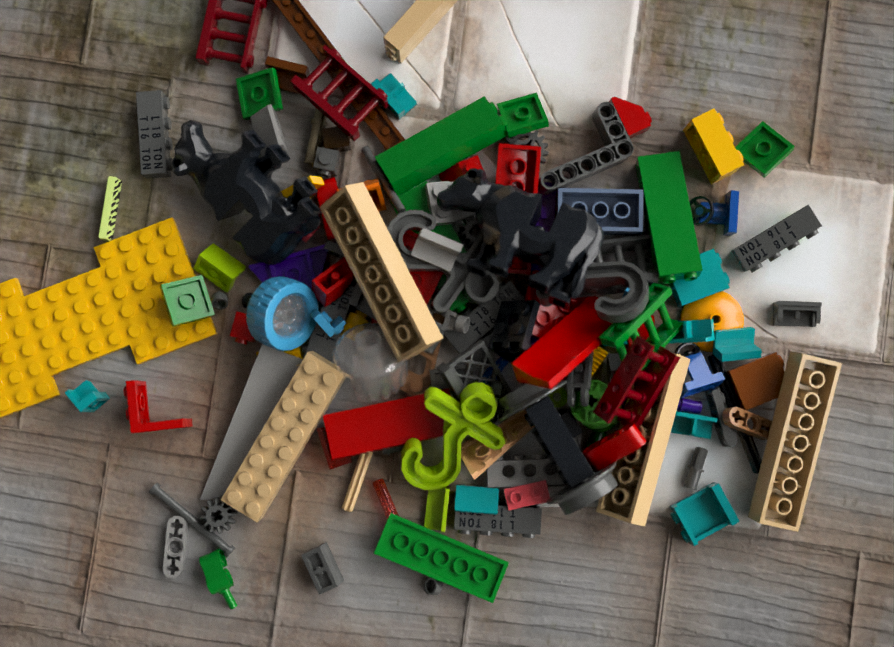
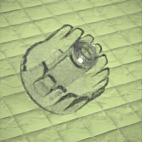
(369, 362)

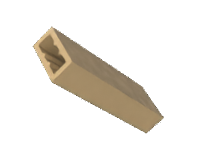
(414, 27)

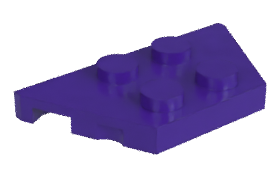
(300, 266)

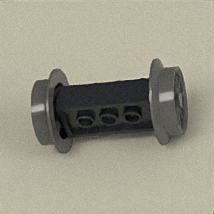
(584, 484)

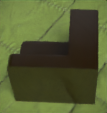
(336, 139)

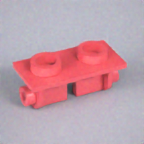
(527, 495)

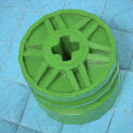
(585, 413)

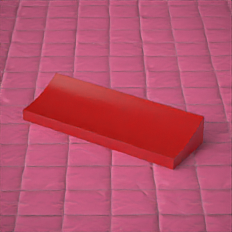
(519, 168)
(561, 347)
(381, 426)

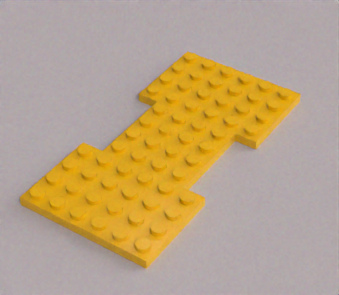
(94, 315)

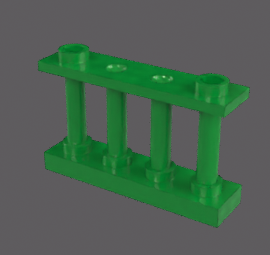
(620, 332)

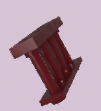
(210, 33)
(335, 113)
(648, 388)

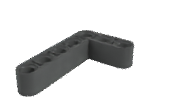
(592, 159)

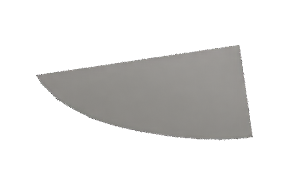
(260, 396)

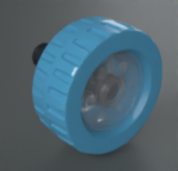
(280, 313)

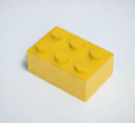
(713, 146)

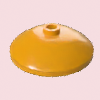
(719, 305)

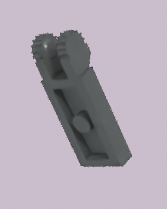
(580, 380)
(716, 405)

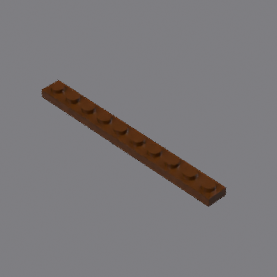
(315, 40)

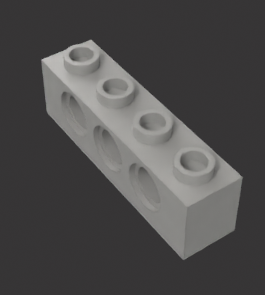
(496, 478)

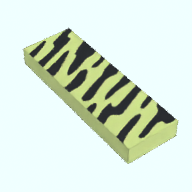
(110, 208)

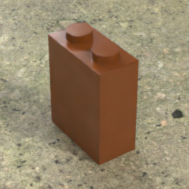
(757, 380)

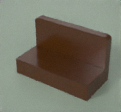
(286, 71)

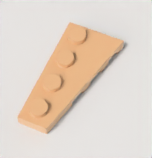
(480, 457)

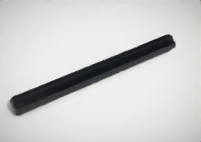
(732, 401)

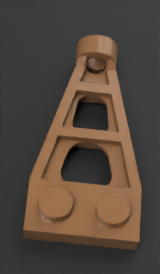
(416, 383)

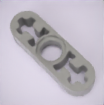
(168, 552)

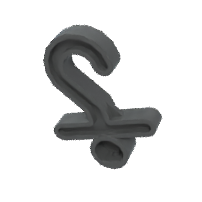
(613, 274)
(473, 287)

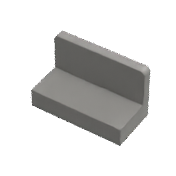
(436, 249)

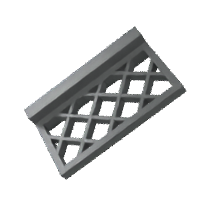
(455, 383)

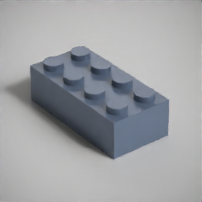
(614, 209)

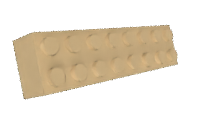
(380, 271)
(284, 436)
(794, 441)
(640, 470)

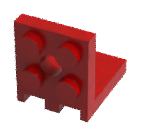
(138, 411)

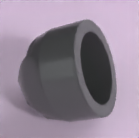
(222, 301)
(433, 586)

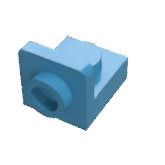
(324, 320)

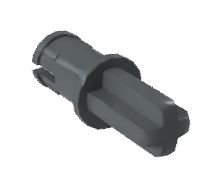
(695, 468)

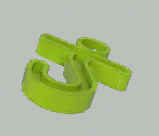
(460, 418)

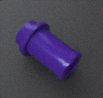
(689, 406)

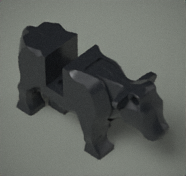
(245, 182)
(510, 230)

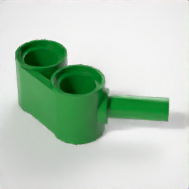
(216, 577)

